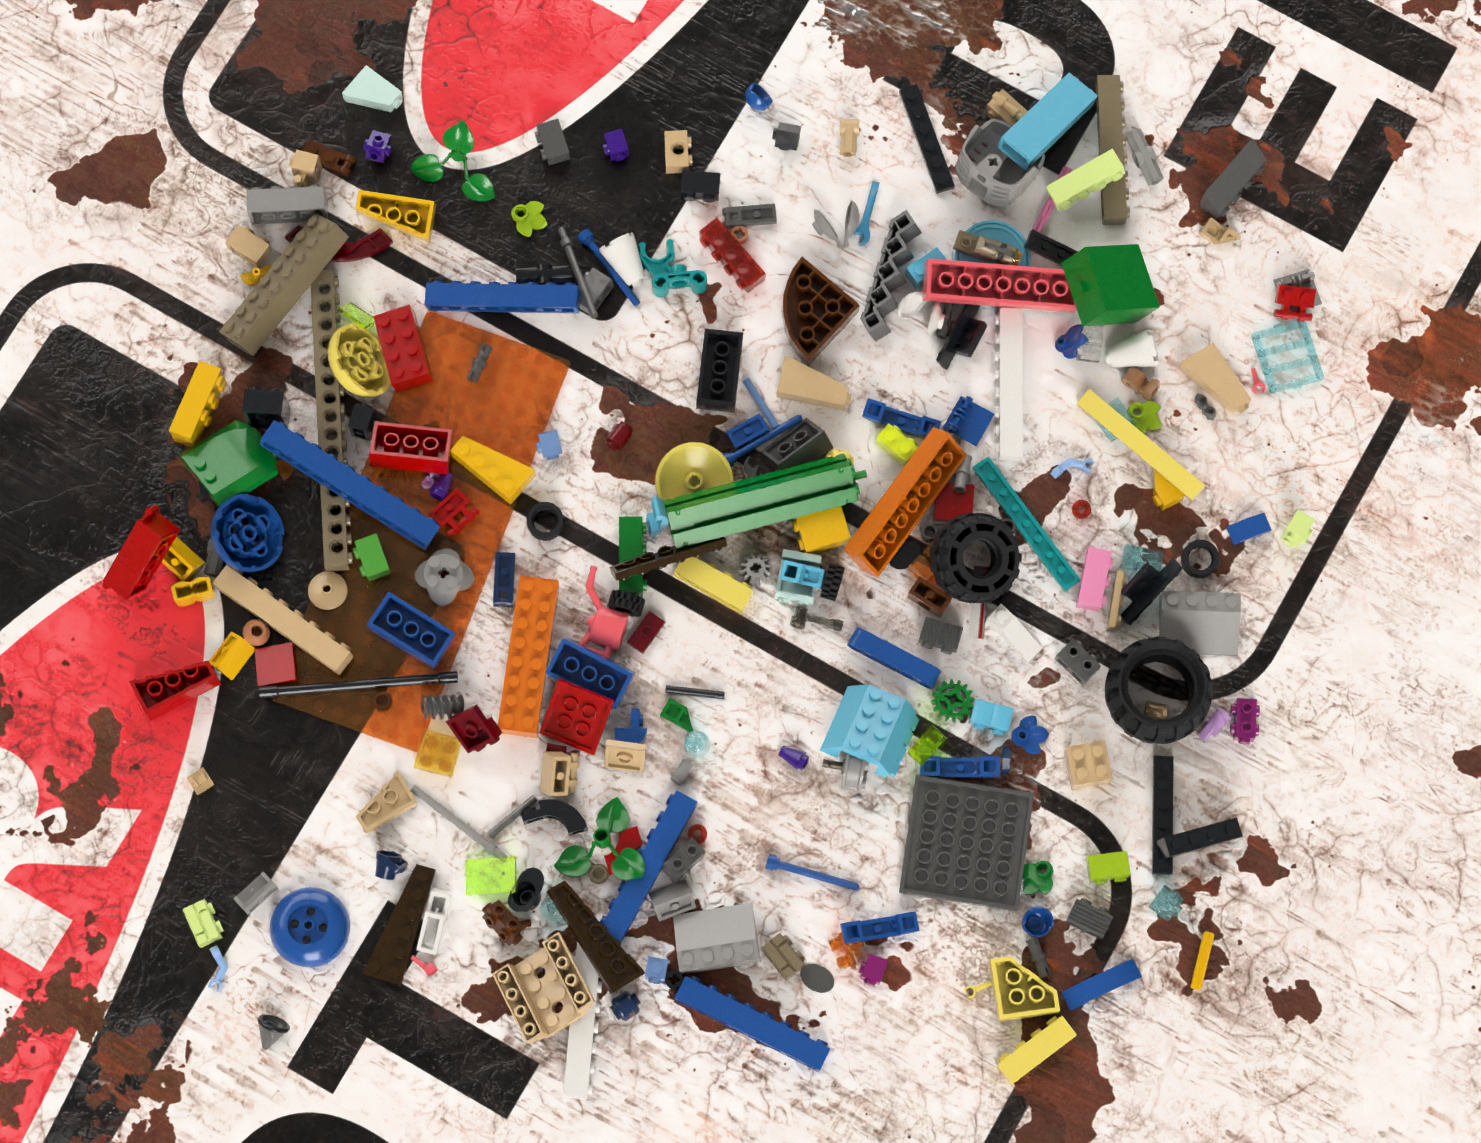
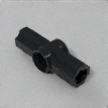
(545, 273)

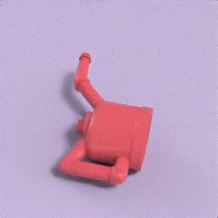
(607, 625)

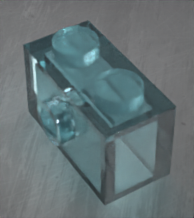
(1136, 557)

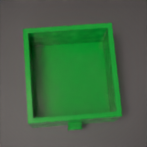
(1110, 285)

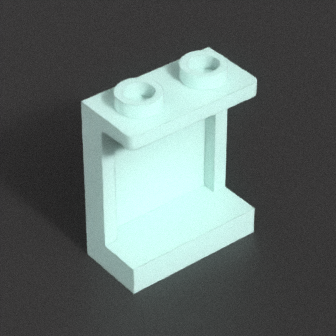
(794, 592)

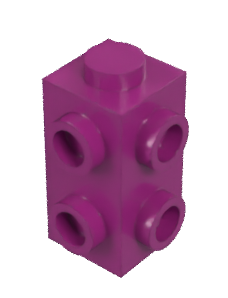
(1244, 725)

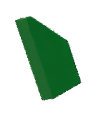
(677, 714)

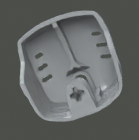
(993, 173)

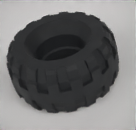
(948, 558)

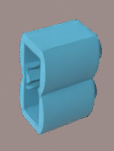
(991, 717)

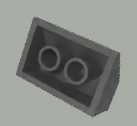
(798, 446)

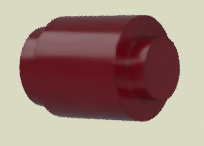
(619, 436)

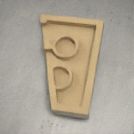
(388, 804)

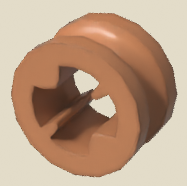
(744, 232)

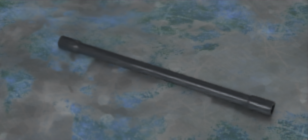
(276, 691)

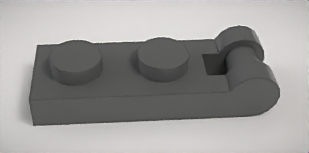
(750, 215)

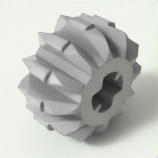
(747, 568)

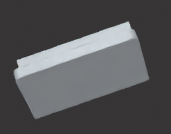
(672, 900)

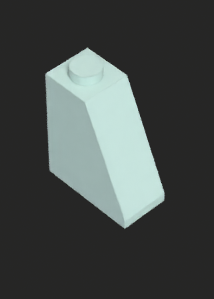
(372, 91)

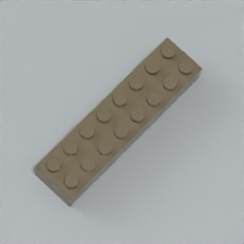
(284, 284)

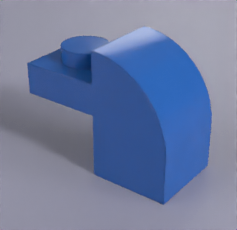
(632, 734)

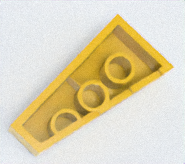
(399, 212)
(494, 469)

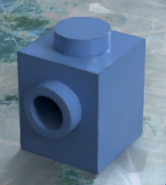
(549, 444)
(656, 970)

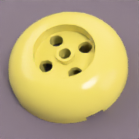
(353, 363)

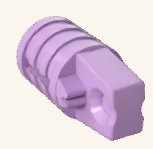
(1214, 724)

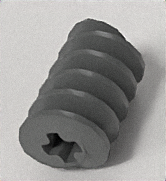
(441, 706)

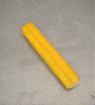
(1202, 960)

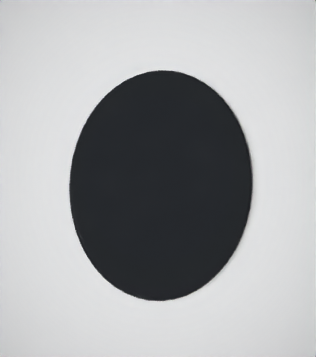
(905, 555)

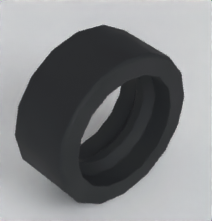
(541, 506)
(1214, 558)

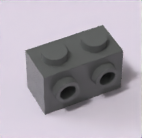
(1078, 661)

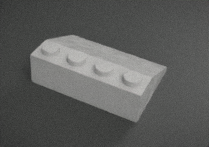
(1201, 620)
(716, 938)

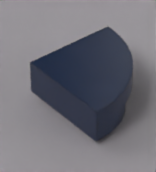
(1005, 760)

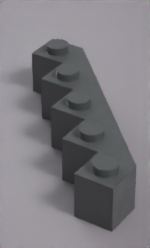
(888, 276)

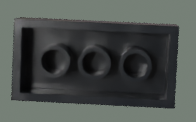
(719, 370)

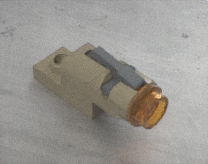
(987, 249)

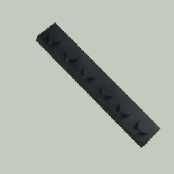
(926, 139)
(1162, 811)

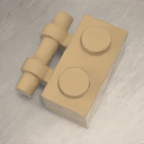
(1005, 108)
(305, 168)
(559, 773)

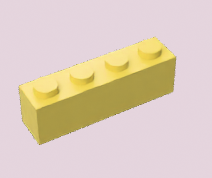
(714, 583)
(1036, 1050)

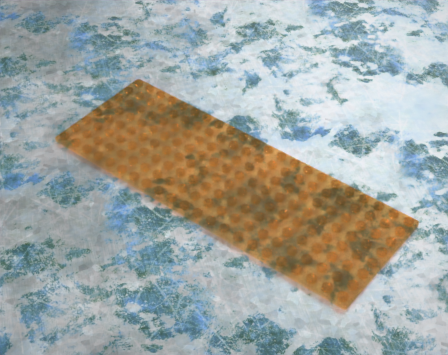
(498, 412)

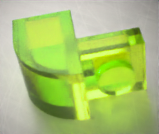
(927, 745)

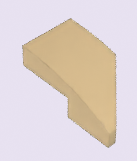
(1217, 233)
(1155, 710)

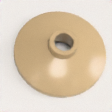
(331, 599)

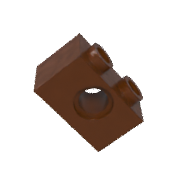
(929, 597)

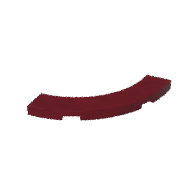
(358, 249)

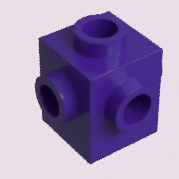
(378, 146)

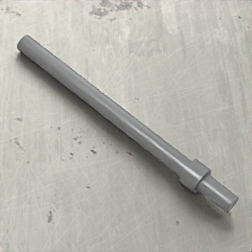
(489, 847)

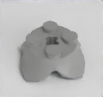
(444, 590)

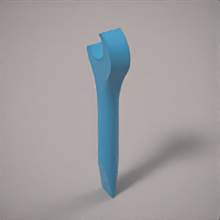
(863, 228)

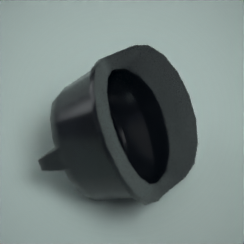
(528, 891)

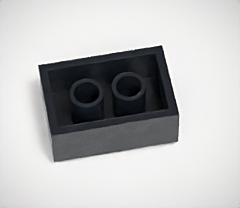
(265, 406)

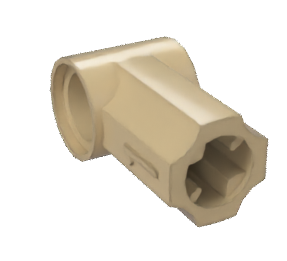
(849, 132)

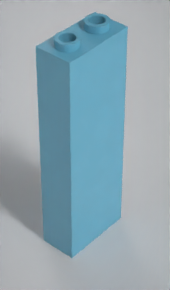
(1047, 121)

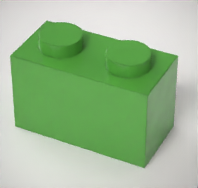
(372, 557)

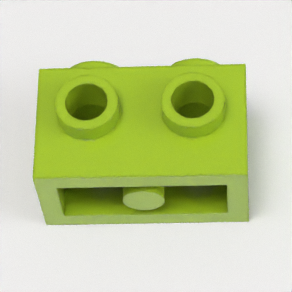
(1108, 867)

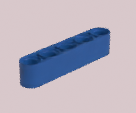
(894, 658)

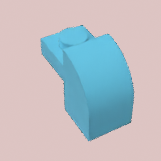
(803, 574)

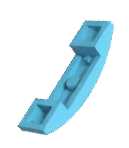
(658, 519)

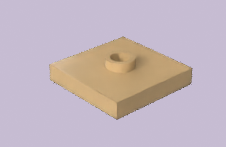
(625, 756)

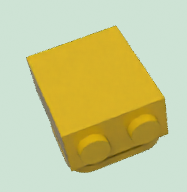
(822, 531)

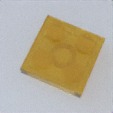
(437, 753)

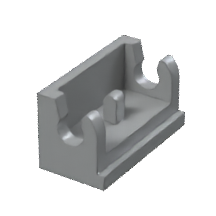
(255, 893)

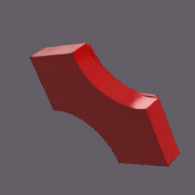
(627, 839)

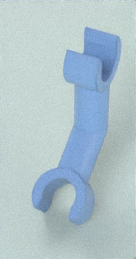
(1058, 470)
(223, 967)

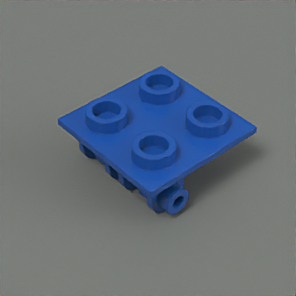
(968, 420)

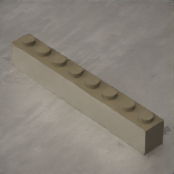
(1110, 135)

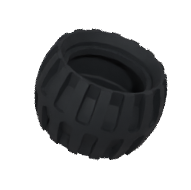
(1179, 657)

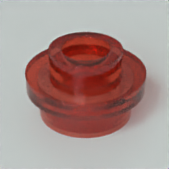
(1081, 503)
(697, 827)

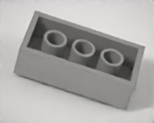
(286, 204)

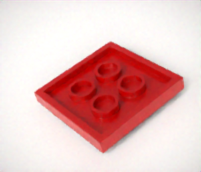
(576, 716)

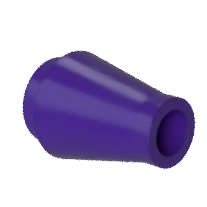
(441, 487)
(794, 757)

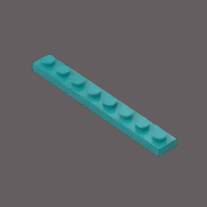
(1026, 524)

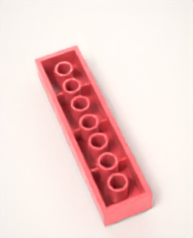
(996, 285)

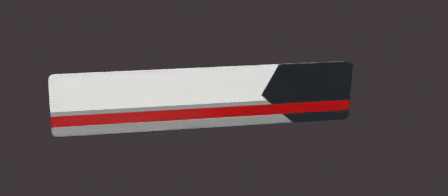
(978, 611)

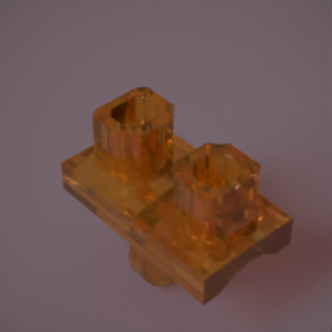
(848, 959)

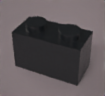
(700, 186)
(362, 421)

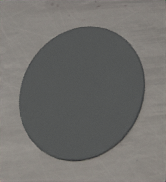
(817, 978)

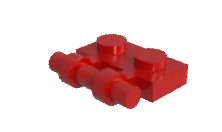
(1294, 296)
(450, 508)

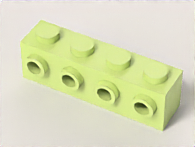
(1085, 180)

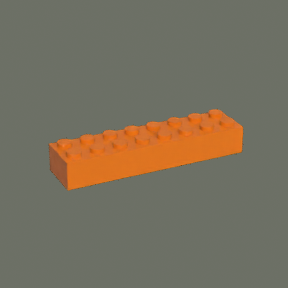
(905, 502)
(528, 656)

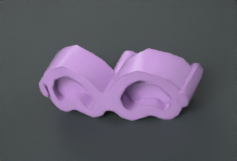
(429, 480)

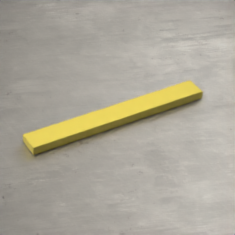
(1141, 444)

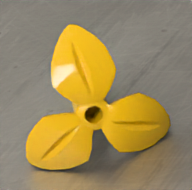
(253, 278)

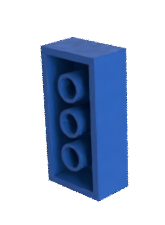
(411, 630)
(590, 670)

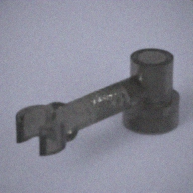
(801, 617)

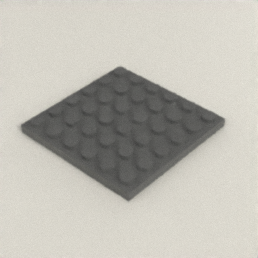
(966, 843)

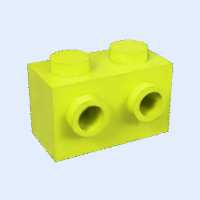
(896, 444)

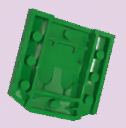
(231, 462)

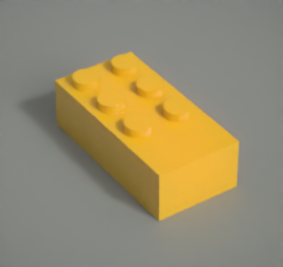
(198, 404)

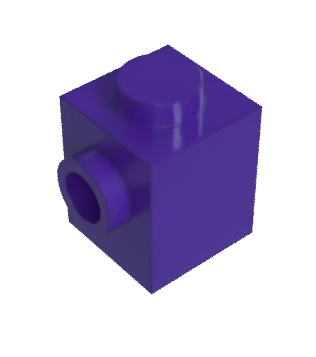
(615, 145)

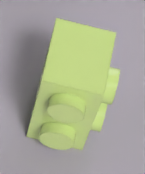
(1298, 529)

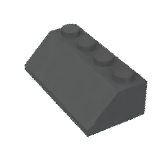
(1233, 180)

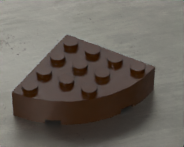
(814, 310)

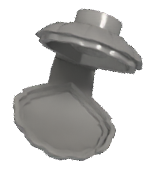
(823, 226)

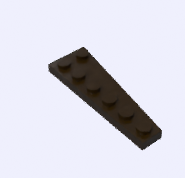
(665, 555)
(398, 938)
(603, 951)

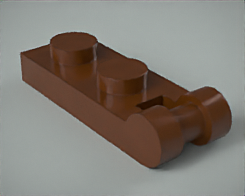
(330, 158)

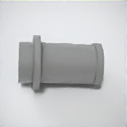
(681, 772)

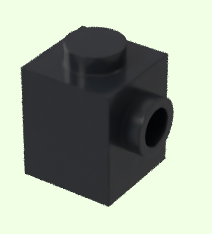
(786, 136)

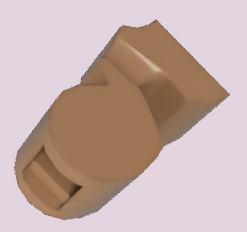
(1138, 381)

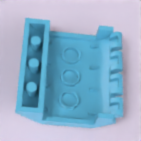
(872, 728)

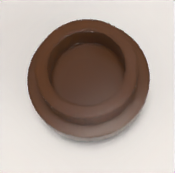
(382, 701)

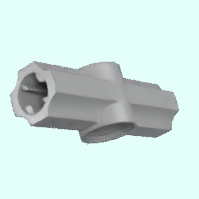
(1144, 157)

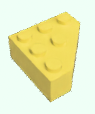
(1020, 992)

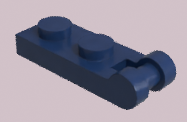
(504, 578)

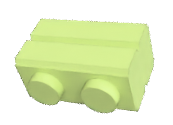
(203, 923)

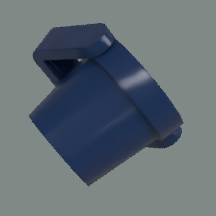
(389, 864)

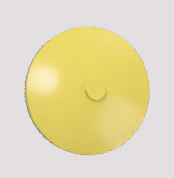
(691, 469)

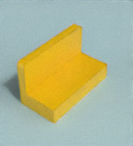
(231, 655)

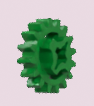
(945, 698)

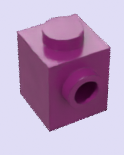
(872, 970)

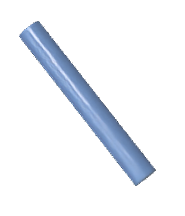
(760, 402)

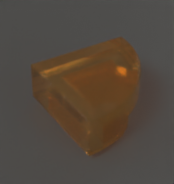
(284, 469)

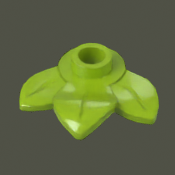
(532, 218)
(1147, 418)

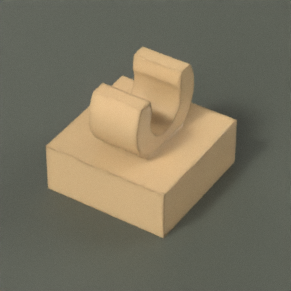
(200, 781)

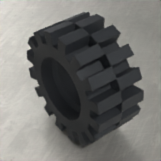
(832, 582)
(626, 602)

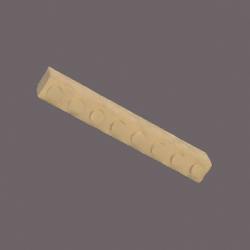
(283, 620)

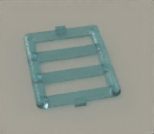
(1268, 371)

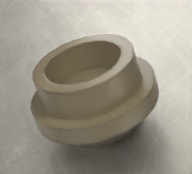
(598, 874)

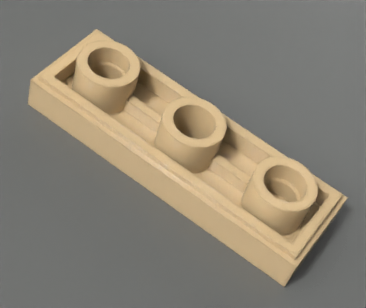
(1116, 601)

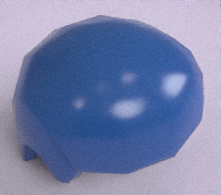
(757, 97)
(1037, 922)

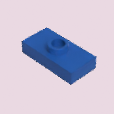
(747, 431)

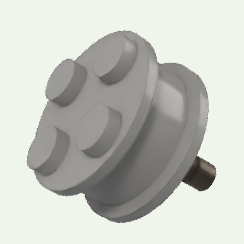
(853, 771)

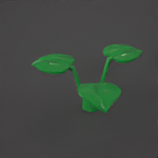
(460, 142)
(627, 865)

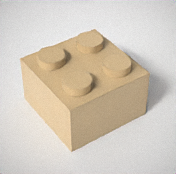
(1088, 765)

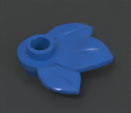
(1071, 341)
(1032, 735)

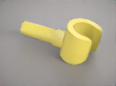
(976, 989)

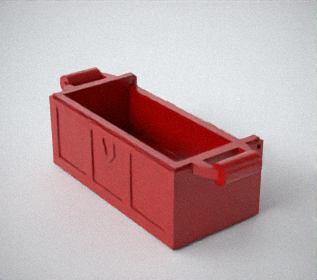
(141, 554)

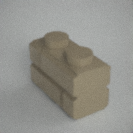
(783, 956)

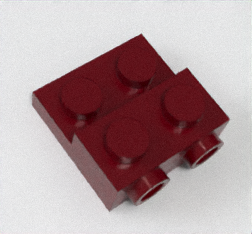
(474, 729)

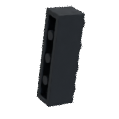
(1199, 838)

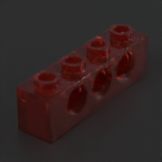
(716, 230)

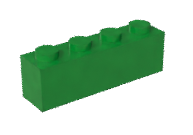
(630, 546)

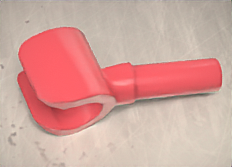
(1256, 381)
(429, 969)

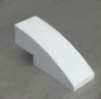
(434, 921)

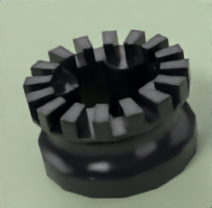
(669, 975)

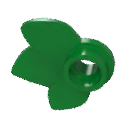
(1035, 880)

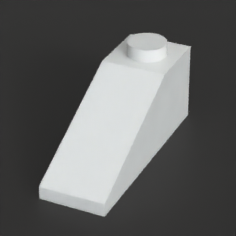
(1013, 632)

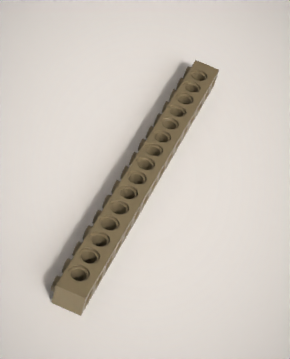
(327, 279)

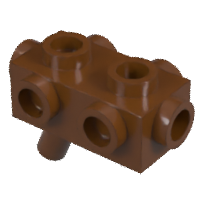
(504, 923)

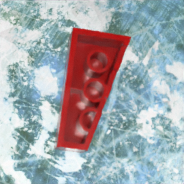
(174, 688)

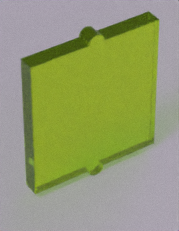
(357, 315)

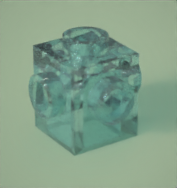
(1167, 903)

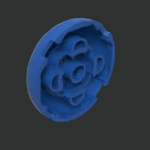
(262, 524)
(323, 945)

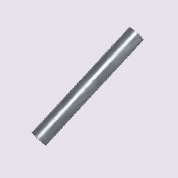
(512, 816)

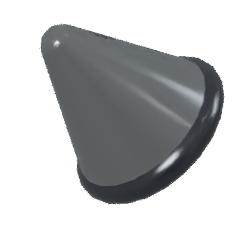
(271, 1029)

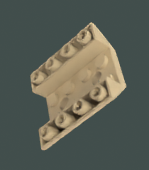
(534, 999)

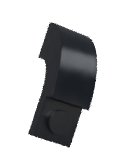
(559, 811)

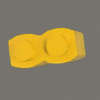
(187, 593)

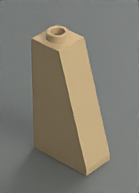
(1216, 377)
(809, 386)

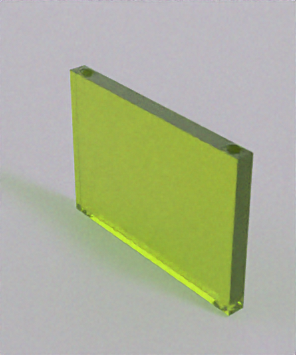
(490, 875)

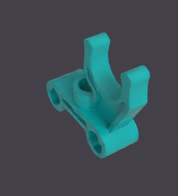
(673, 276)

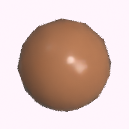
(256, 632)

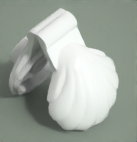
(912, 305)

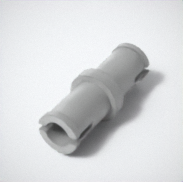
(962, 474)

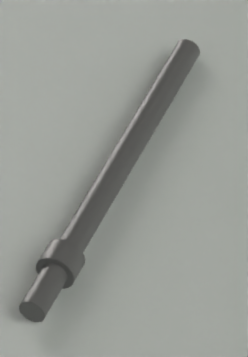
(567, 245)

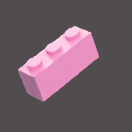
(1094, 579)

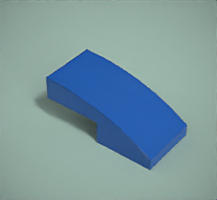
(1249, 528)

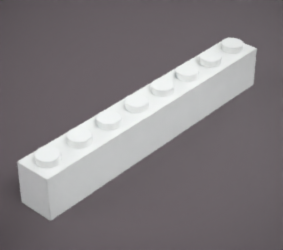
(1009, 384)
(581, 1037)

